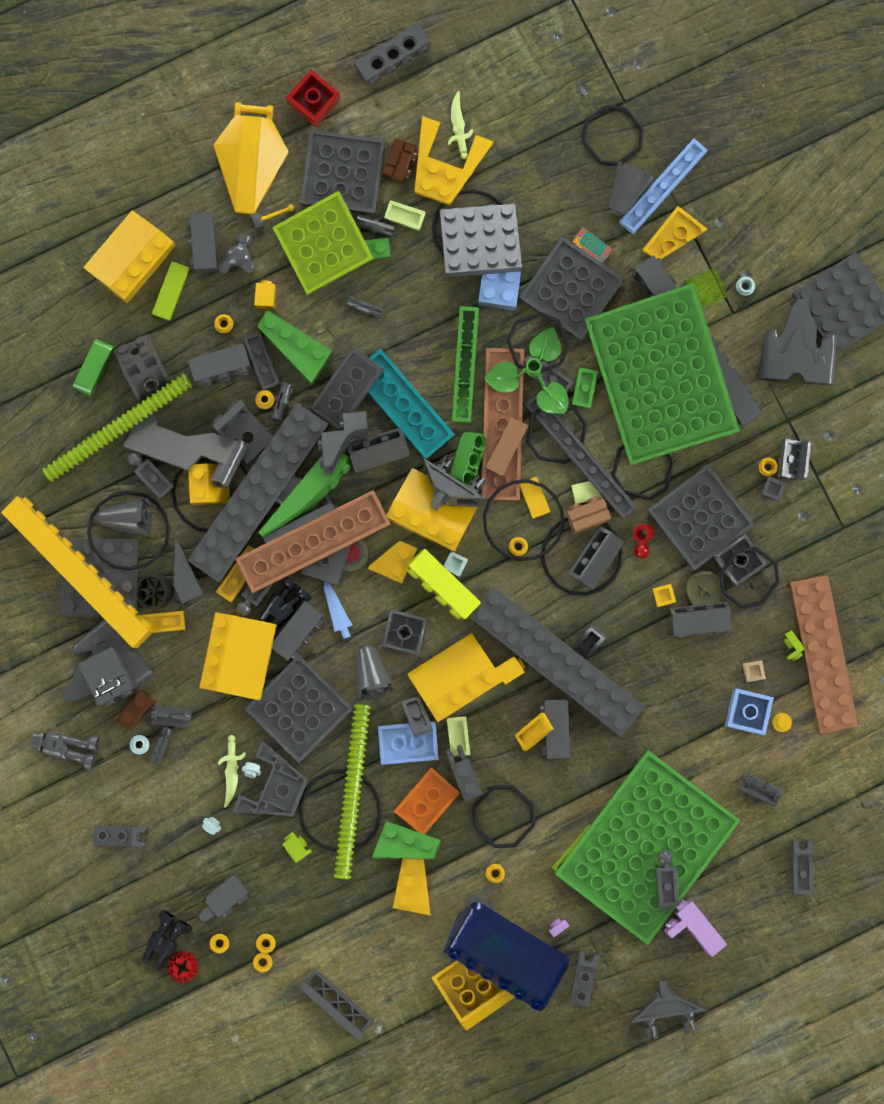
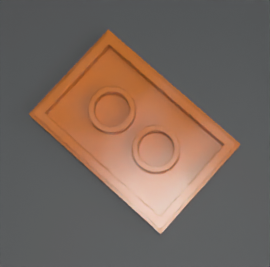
(426, 801)

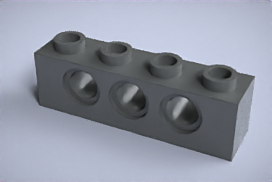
(396, 45)

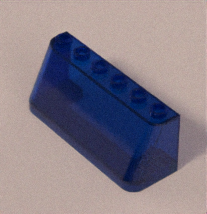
(506, 955)

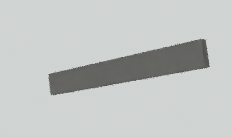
(583, 460)

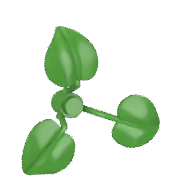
(544, 346)

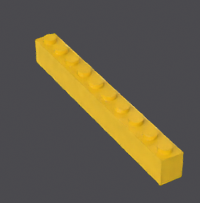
(77, 571)

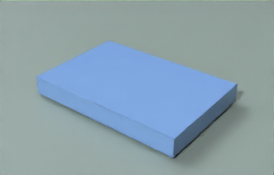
(400, 746)

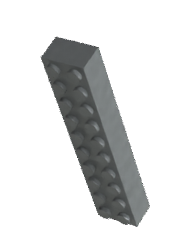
(655, 281)
(258, 493)
(556, 662)

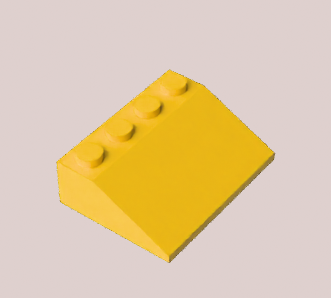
(130, 256)
(414, 512)
(238, 656)
(455, 677)
(469, 994)

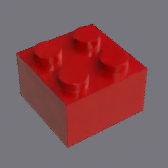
(313, 98)

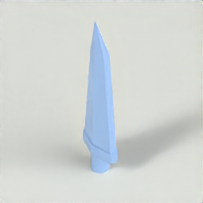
(338, 616)

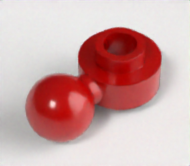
(641, 550)

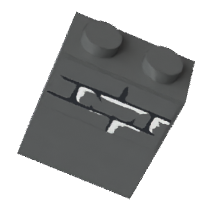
(107, 676)

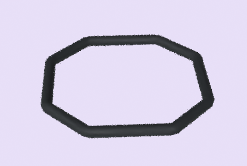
(598, 113)
(531, 317)
(547, 458)
(637, 494)
(729, 562)
(523, 835)

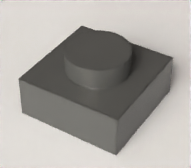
(773, 489)

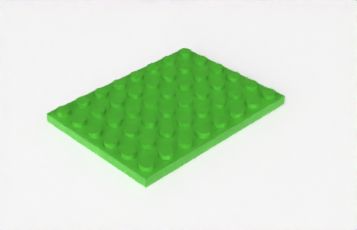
(662, 374)
(619, 851)

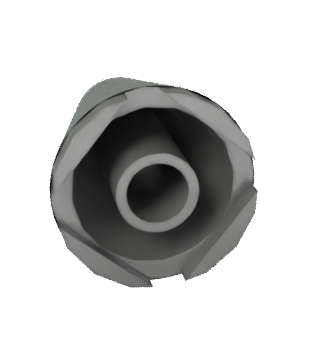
(627, 188)
(127, 517)
(371, 674)

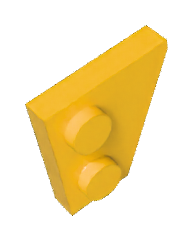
(394, 561)

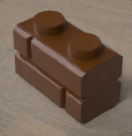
(399, 161)
(135, 710)

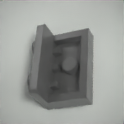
(794, 459)

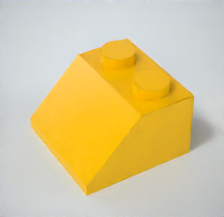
(202, 490)

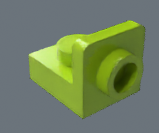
(792, 642)

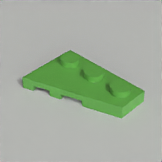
(405, 843)

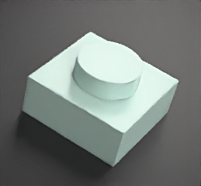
(455, 563)

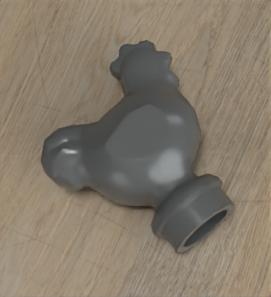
(238, 256)

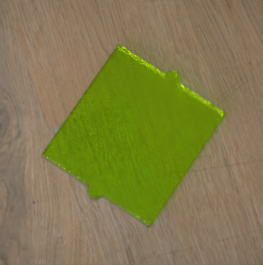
(708, 287)

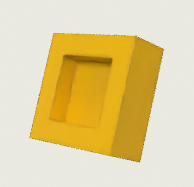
(664, 595)

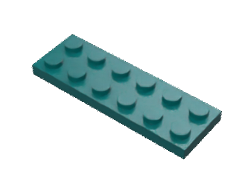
(408, 408)

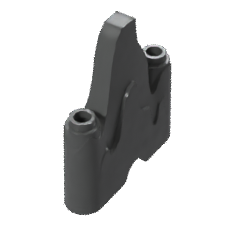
(797, 351)
(97, 640)

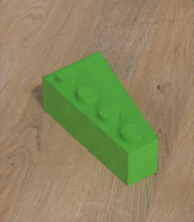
(298, 348)

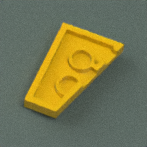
(673, 234)
(412, 887)

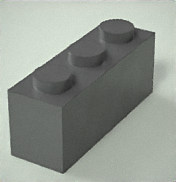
(202, 242)
(378, 450)
(596, 558)
(700, 619)
(297, 631)
(557, 741)

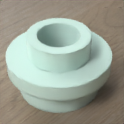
(745, 280)
(144, 740)
(251, 770)
(211, 825)

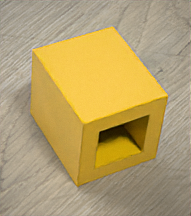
(265, 295)
(510, 669)

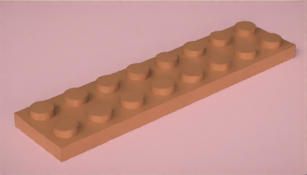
(498, 411)
(313, 541)
(823, 654)

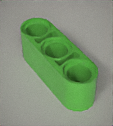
(93, 367)
(468, 457)

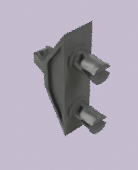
(450, 490)
(666, 1005)

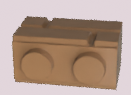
(588, 515)

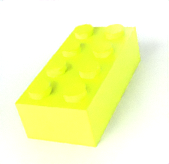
(443, 584)

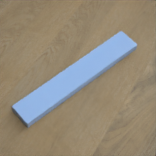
(663, 186)

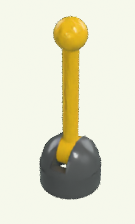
(258, 220)

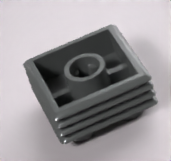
(736, 572)
(398, 621)

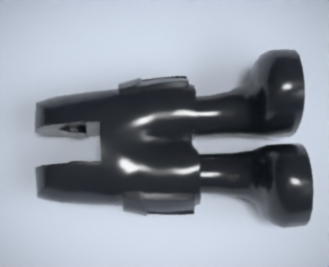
(279, 608)
(161, 944)

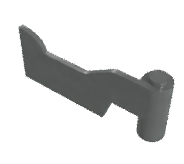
(187, 450)

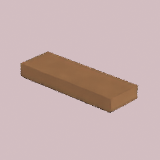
(506, 446)

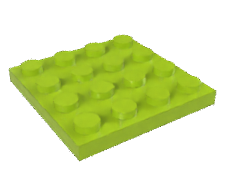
(323, 243)

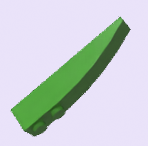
(465, 363)
(306, 495)

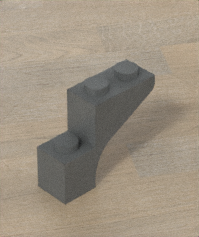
(335, 442)

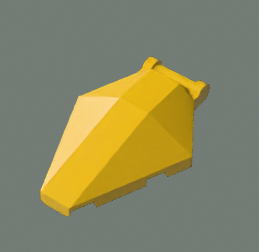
(250, 156)

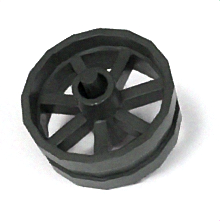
(154, 591)

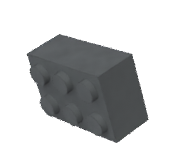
(220, 366)

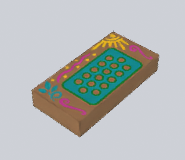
(592, 245)

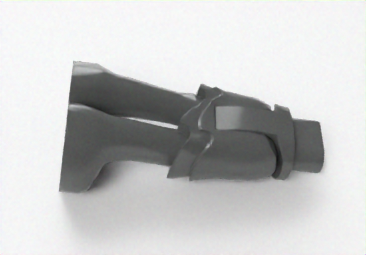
(57, 746)

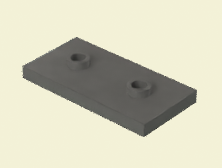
(346, 387)
(329, 568)

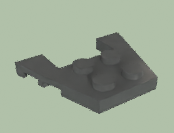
(281, 790)

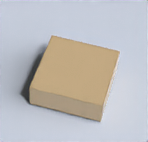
(754, 671)

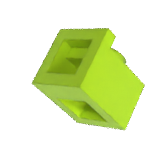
(296, 847)

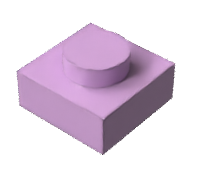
(558, 926)

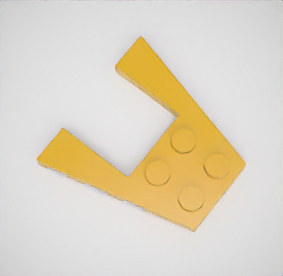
(438, 179)

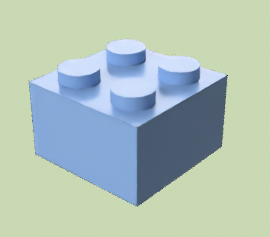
(499, 290)
(749, 712)

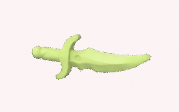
(458, 127)
(231, 770)

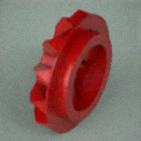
(191, 964)

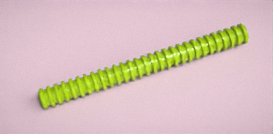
(117, 427)
(352, 791)

